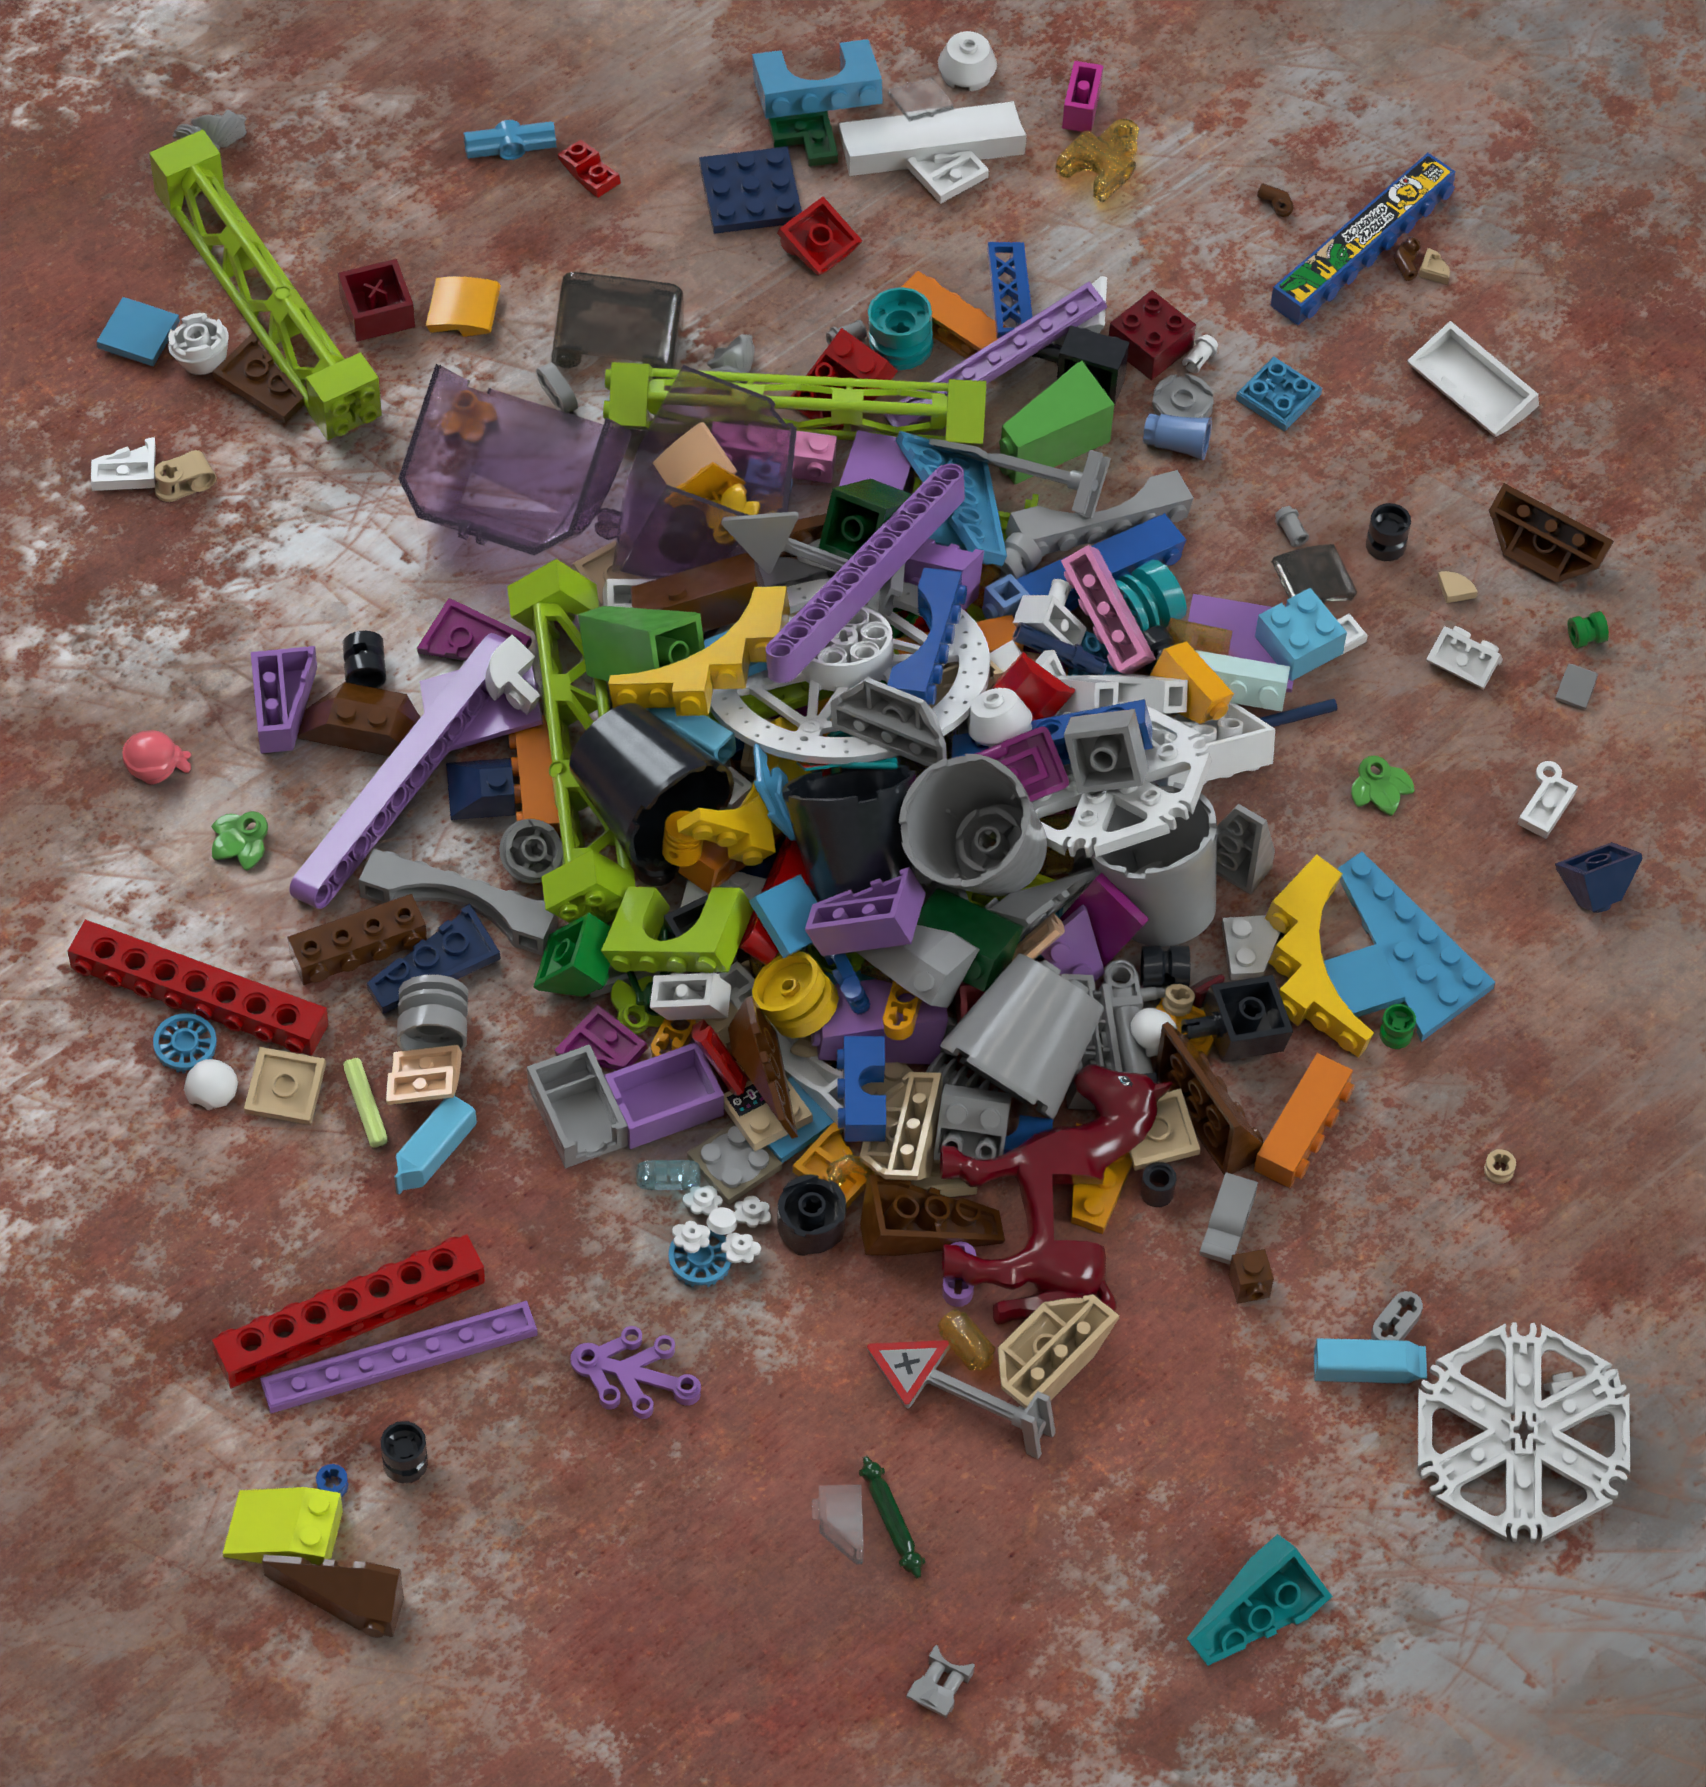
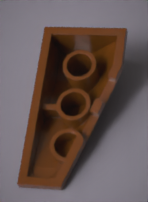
(915, 1220)
(360, 1595)

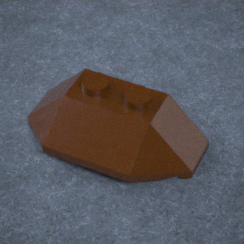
(1545, 538)
(359, 719)

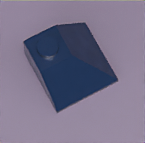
(481, 789)
(1600, 875)

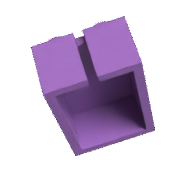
(666, 1094)

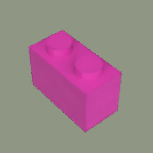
(1082, 96)

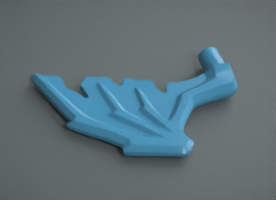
(770, 791)

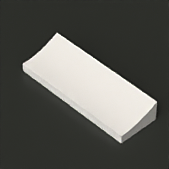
(889, 141)

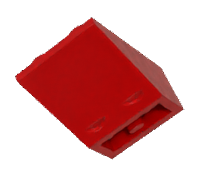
(846, 359)

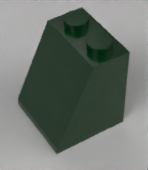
(856, 514)

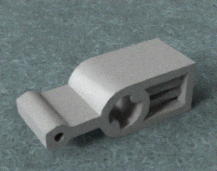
(1228, 1218)

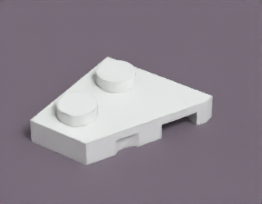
(125, 468)
(1248, 945)

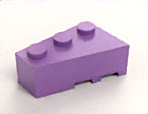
(868, 919)

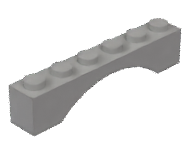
(1064, 530)
(518, 917)

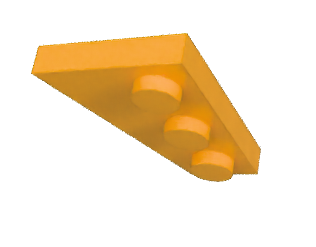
(1095, 1202)

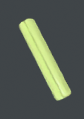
(365, 1102)

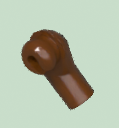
(1279, 198)
(1405, 256)

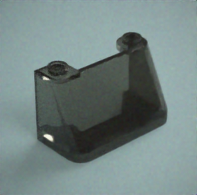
(617, 320)

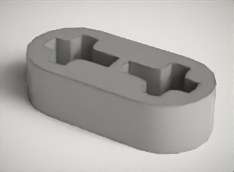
(556, 388)
(1391, 1316)

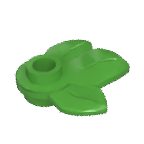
(1381, 789)
(237, 841)

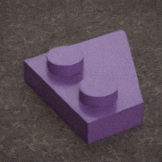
(1076, 949)

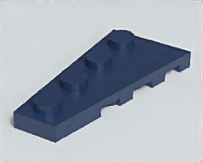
(452, 951)

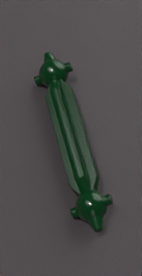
(892, 1517)

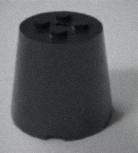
(643, 772)
(849, 827)

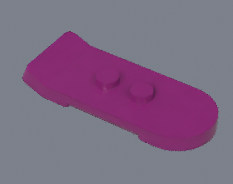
(1033, 761)

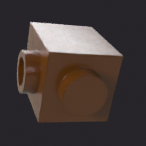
(1251, 1276)

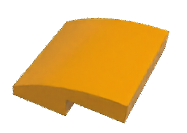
(463, 305)

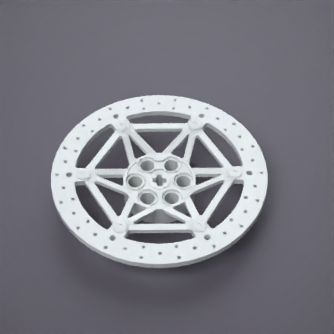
(855, 653)

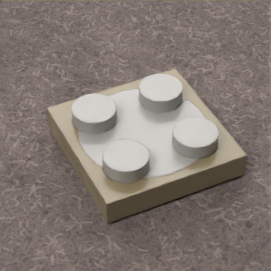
(732, 1164)

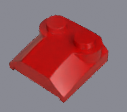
(819, 237)
(1035, 687)

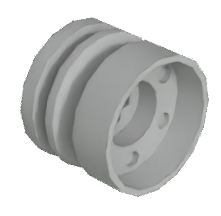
(432, 1013)

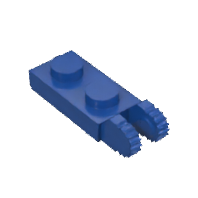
(849, 983)

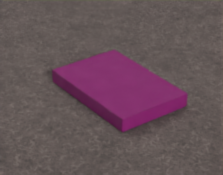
(1111, 916)

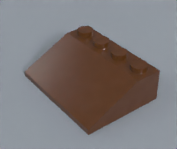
(1214, 1116)

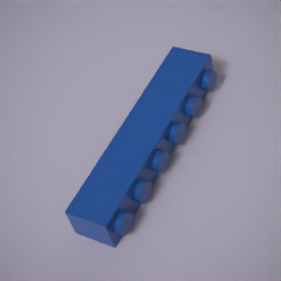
(1122, 554)

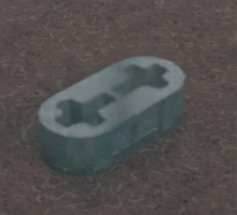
(668, 1175)

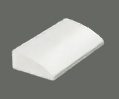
(1474, 380)

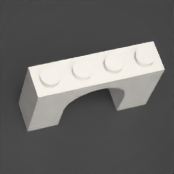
(1099, 691)

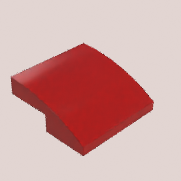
(719, 1057)

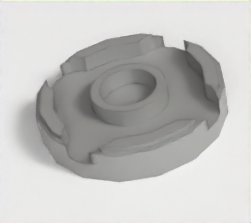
(1183, 397)

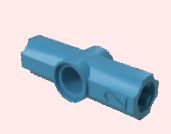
(509, 139)

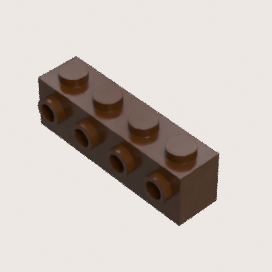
(357, 939)

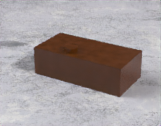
(714, 590)

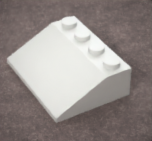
(1235, 743)

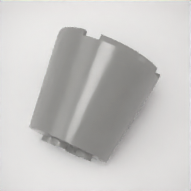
(957, 814)
(1168, 875)
(1028, 1033)

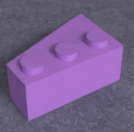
(947, 558)
(281, 694)

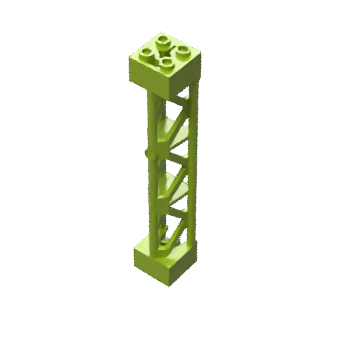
(338, 390)
(962, 412)
(586, 878)

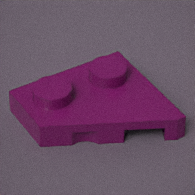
(610, 1040)

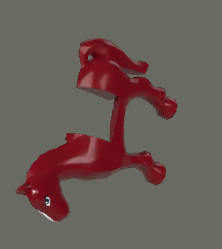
(1056, 1157)

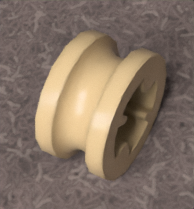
(1178, 1000)
(1500, 1176)

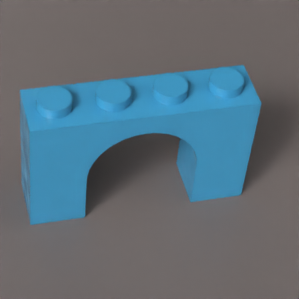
(789, 95)

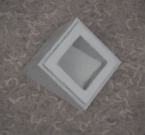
(1576, 686)

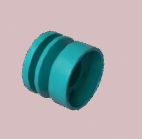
(901, 327)
(1153, 595)

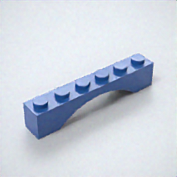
(939, 605)

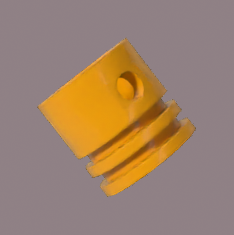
(678, 847)

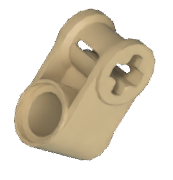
(186, 474)

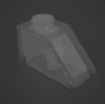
(841, 1518)

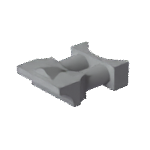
(933, 1696)

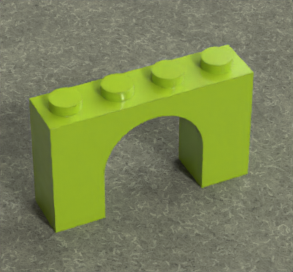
(704, 948)

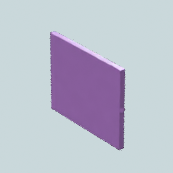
(1237, 617)
(494, 720)

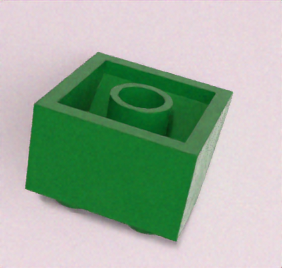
(574, 958)

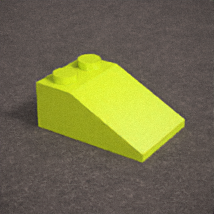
(284, 1524)

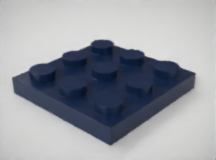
(749, 189)

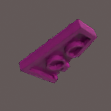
(460, 630)

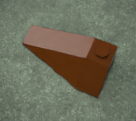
(758, 1052)

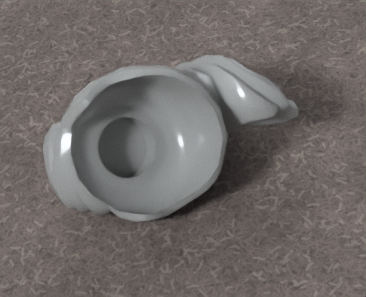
(220, 129)
(735, 357)

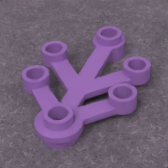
(631, 1370)

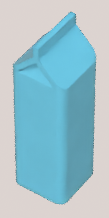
(702, 731)
(433, 1143)
(1369, 1361)

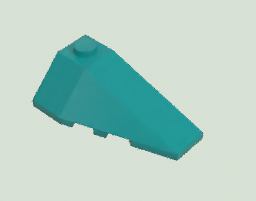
(1264, 1596)

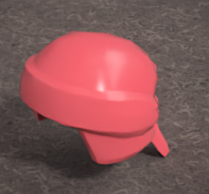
(154, 756)

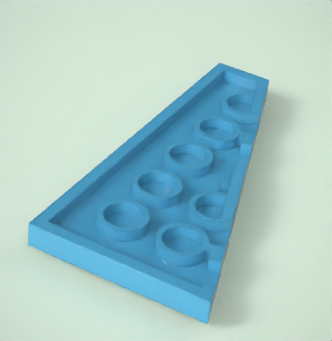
(977, 516)
(1427, 963)

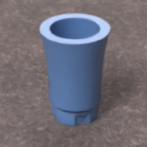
(1178, 434)

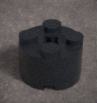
(811, 1214)

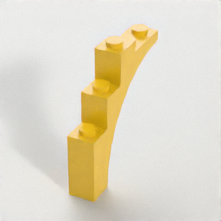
(722, 665)
(747, 829)
(1299, 957)

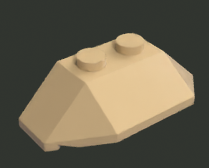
(910, 1129)
(1053, 1346)

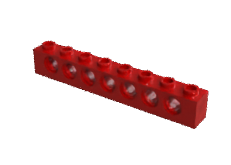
(217, 985)
(339, 1325)

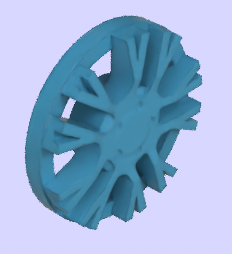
(184, 1041)
(700, 1262)

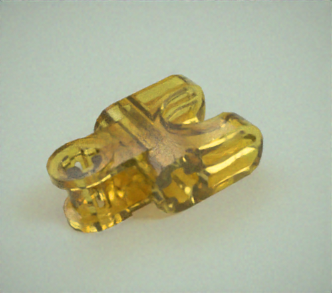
(1105, 155)

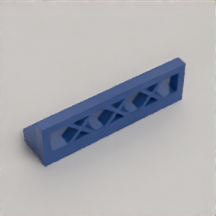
(1017, 289)

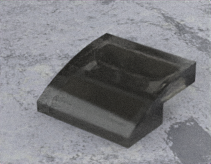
(1317, 569)

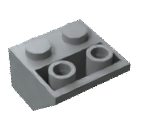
(973, 1121)

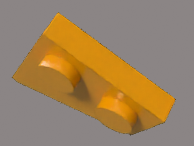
(824, 1151)

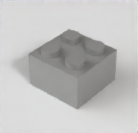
(1106, 751)

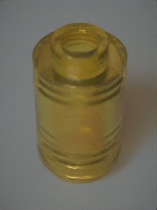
(966, 1340)

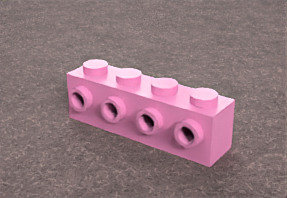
(814, 456)
(1108, 610)

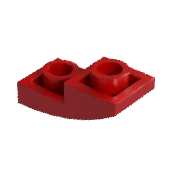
(588, 169)

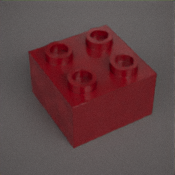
(376, 300)
(1155, 334)

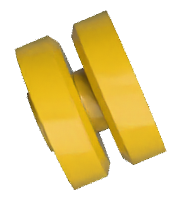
(795, 995)

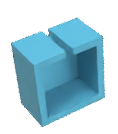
(1301, 633)

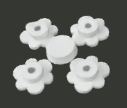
(722, 1222)

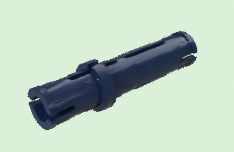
(1071, 655)

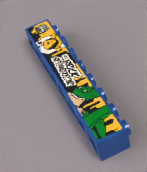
(1363, 239)

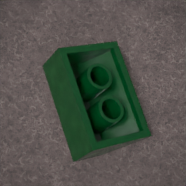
(982, 928)

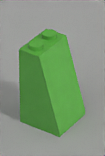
(1059, 422)
(637, 639)

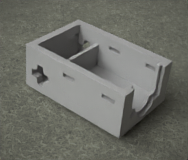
(577, 1106)

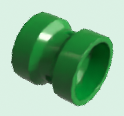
(1588, 629)
(1397, 1026)

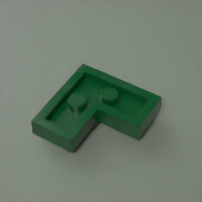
(808, 129)

